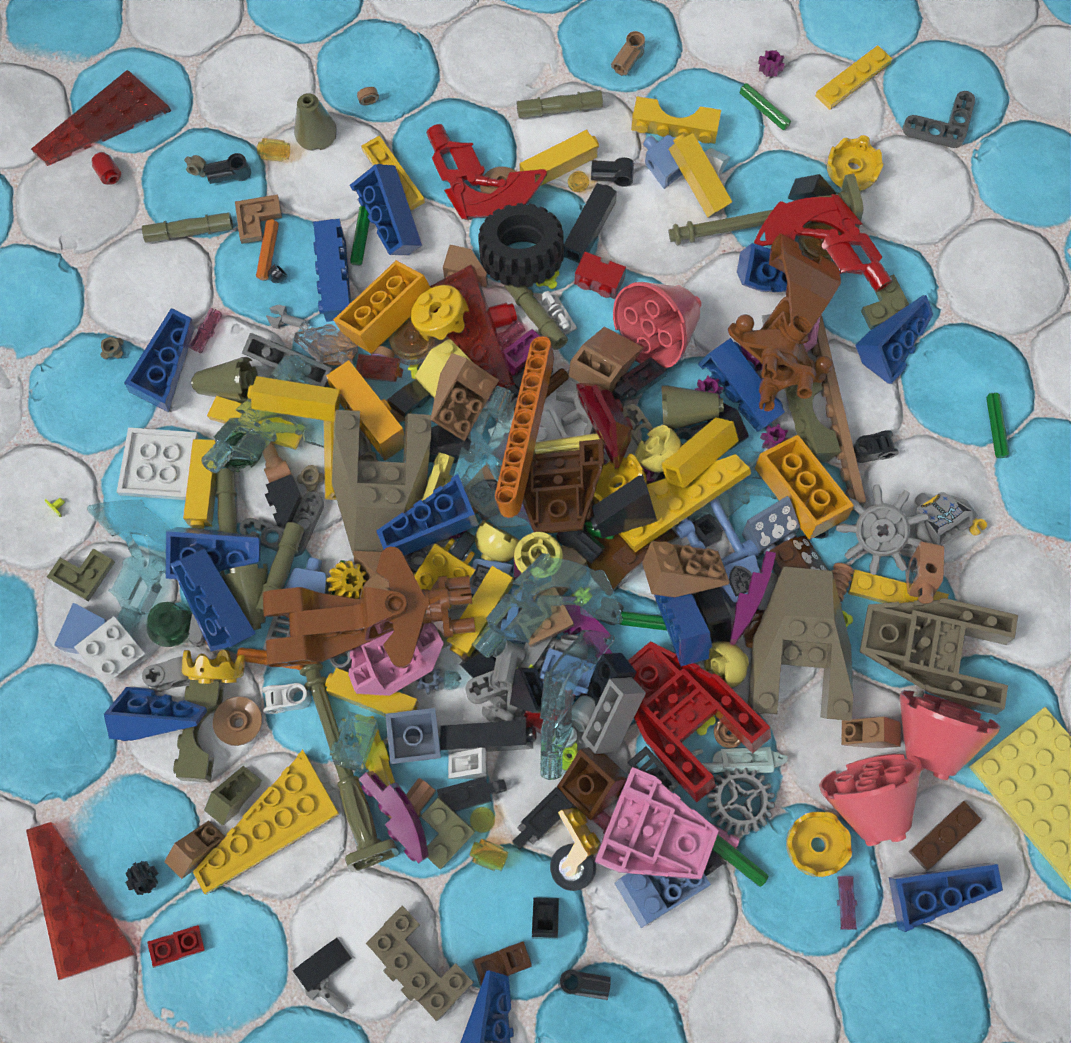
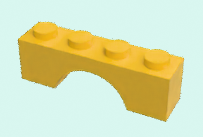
(650, 118)

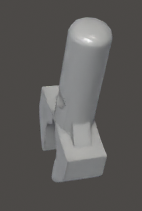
(277, 322)
(497, 711)
(328, 995)

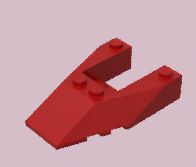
(681, 702)

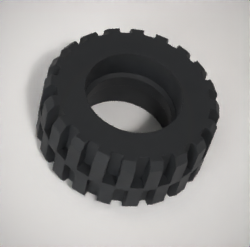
(521, 224)

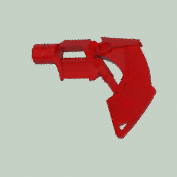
(517, 188)
(833, 211)

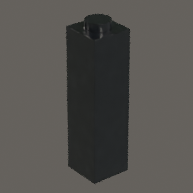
(590, 222)
(488, 735)

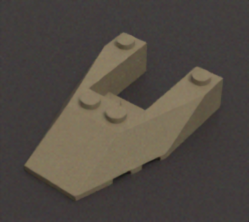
(377, 491)
(806, 630)
(927, 646)

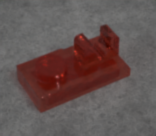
(379, 368)

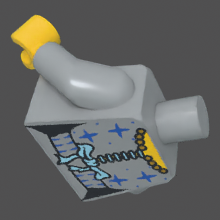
(946, 518)

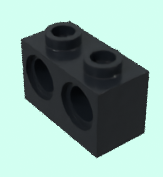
(609, 666)

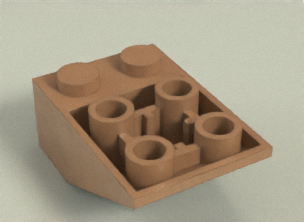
(604, 359)
(461, 395)
(682, 570)

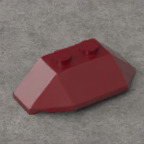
(607, 420)

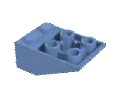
(655, 895)

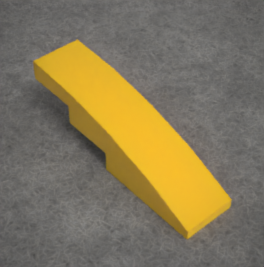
(224, 409)

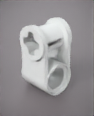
(280, 698)

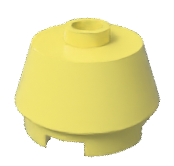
(532, 546)

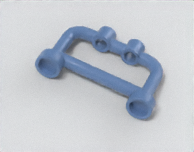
(742, 550)

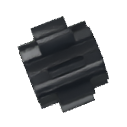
(141, 878)

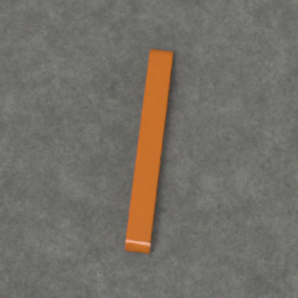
(524, 427)

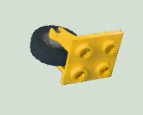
(447, 561)
(574, 864)

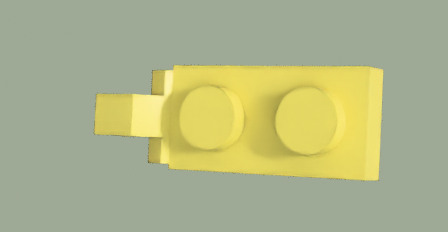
(440, 474)

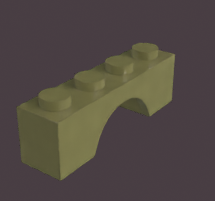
(815, 435)
(193, 762)

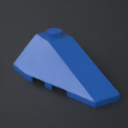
(142, 714)

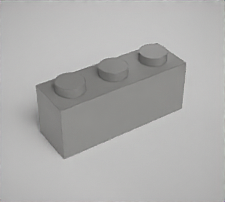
(613, 715)

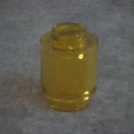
(273, 149)
(489, 855)

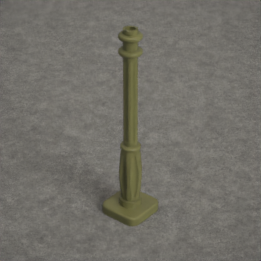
(849, 194)
(370, 848)

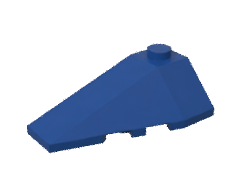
(756, 272)
(891, 342)
(224, 548)
(490, 1012)

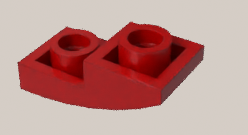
(175, 946)

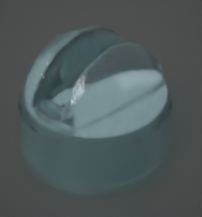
(451, 680)

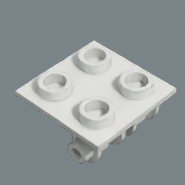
(555, 310)
(109, 650)

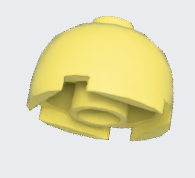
(658, 447)
(495, 543)
(727, 662)

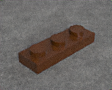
(945, 835)

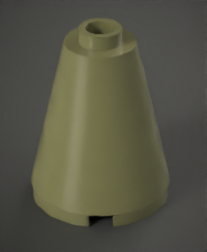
(313, 124)
(226, 380)
(688, 406)
(246, 587)

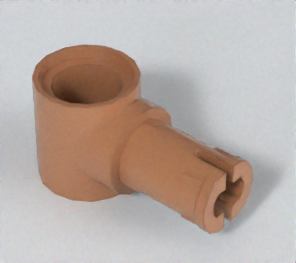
(275, 465)

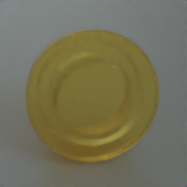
(578, 181)
(482, 819)

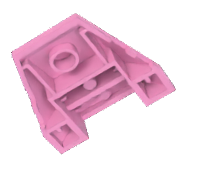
(375, 673)
(655, 832)

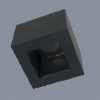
(707, 530)

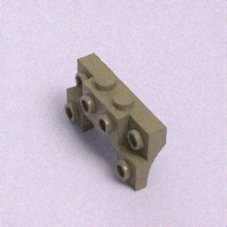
(412, 971)

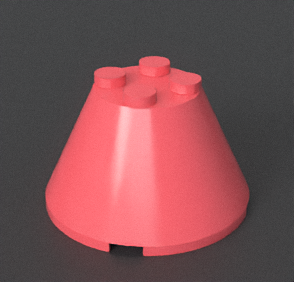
(657, 319)
(942, 733)
(876, 796)

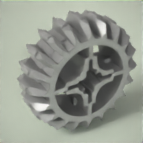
(745, 810)

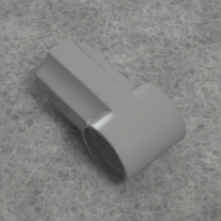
(508, 658)

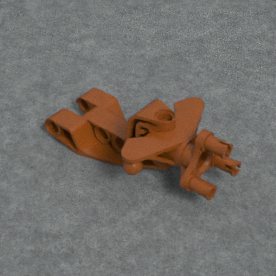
(783, 335)
(333, 624)

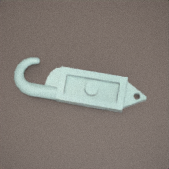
(728, 759)

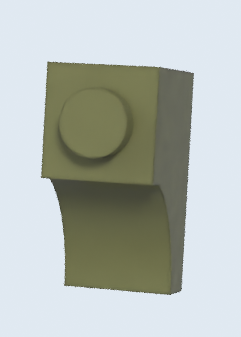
(231, 795)

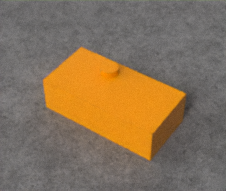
(382, 306)
(375, 415)
(795, 472)

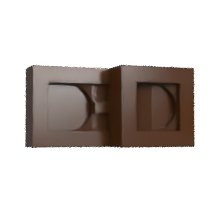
(505, 961)

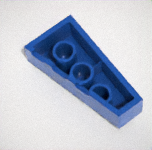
(388, 208)
(331, 268)
(162, 361)
(740, 383)
(430, 520)
(211, 601)
(685, 628)
(931, 894)

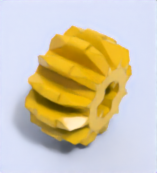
(338, 580)

